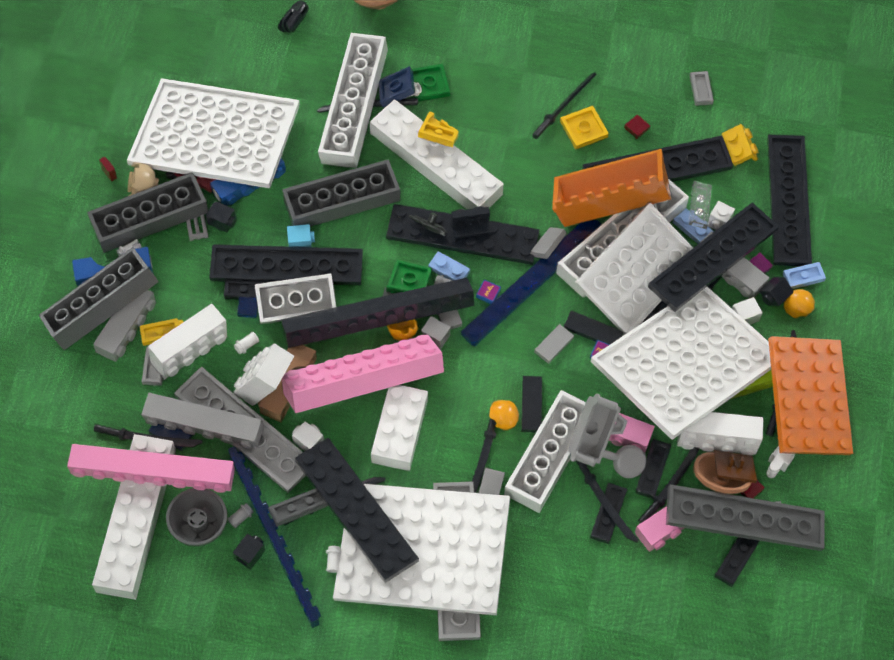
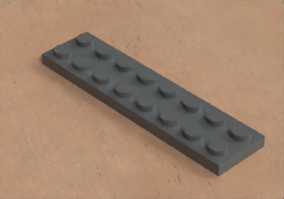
(745, 517)

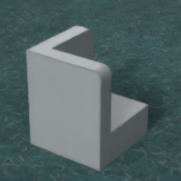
(437, 330)

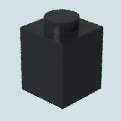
(221, 217)
(776, 291)
(249, 551)

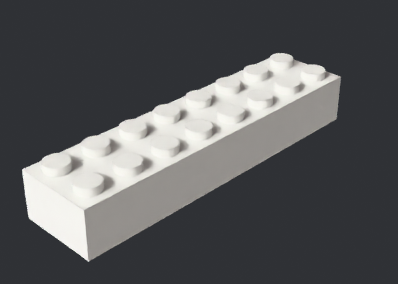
(353, 100)
(441, 164)
(582, 256)
(131, 529)

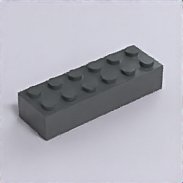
(342, 194)
(148, 212)
(98, 298)

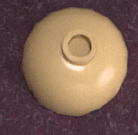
(141, 178)

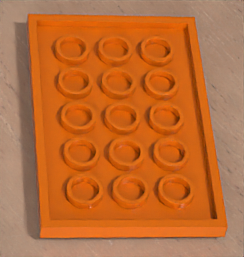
(810, 396)

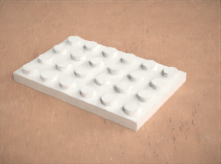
(622, 272)

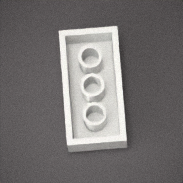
(294, 297)
(188, 341)
(262, 374)
(399, 427)
(724, 433)

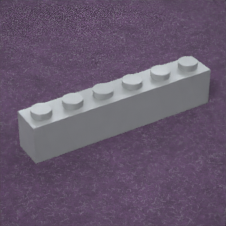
(202, 420)

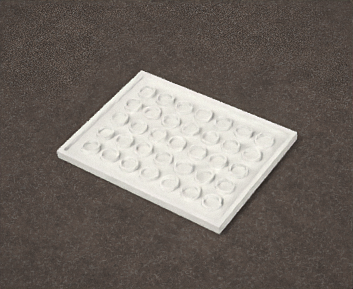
(214, 132)
(686, 361)
(457, 547)

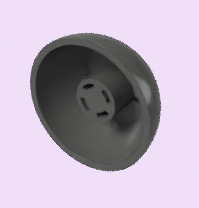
(196, 507)

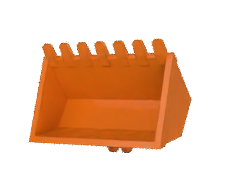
(611, 188)

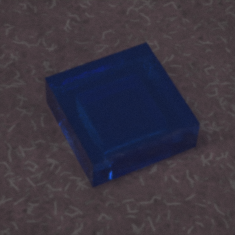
(247, 307)

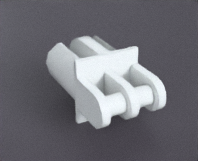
(778, 461)

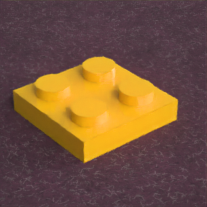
(584, 127)

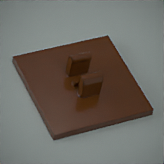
(735, 466)

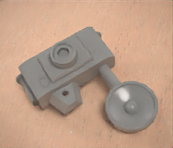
(593, 434)

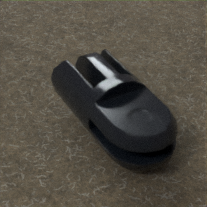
(293, 17)

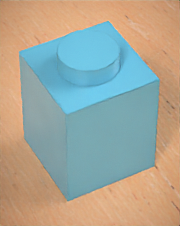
(300, 236)

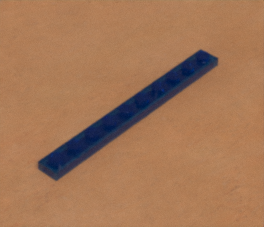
(526, 285)
(278, 542)

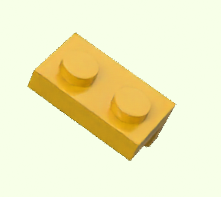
(740, 145)

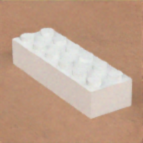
(546, 454)

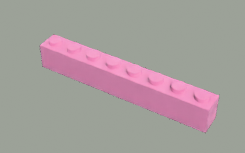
(151, 467)

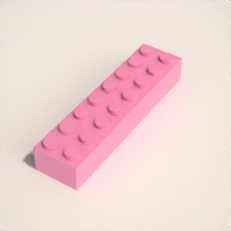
(362, 373)

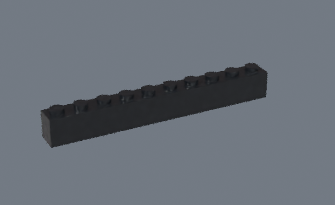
(377, 312)

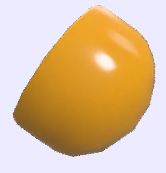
(799, 303)
(403, 330)
(504, 413)

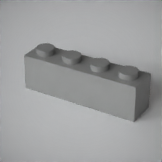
(745, 277)
(123, 326)

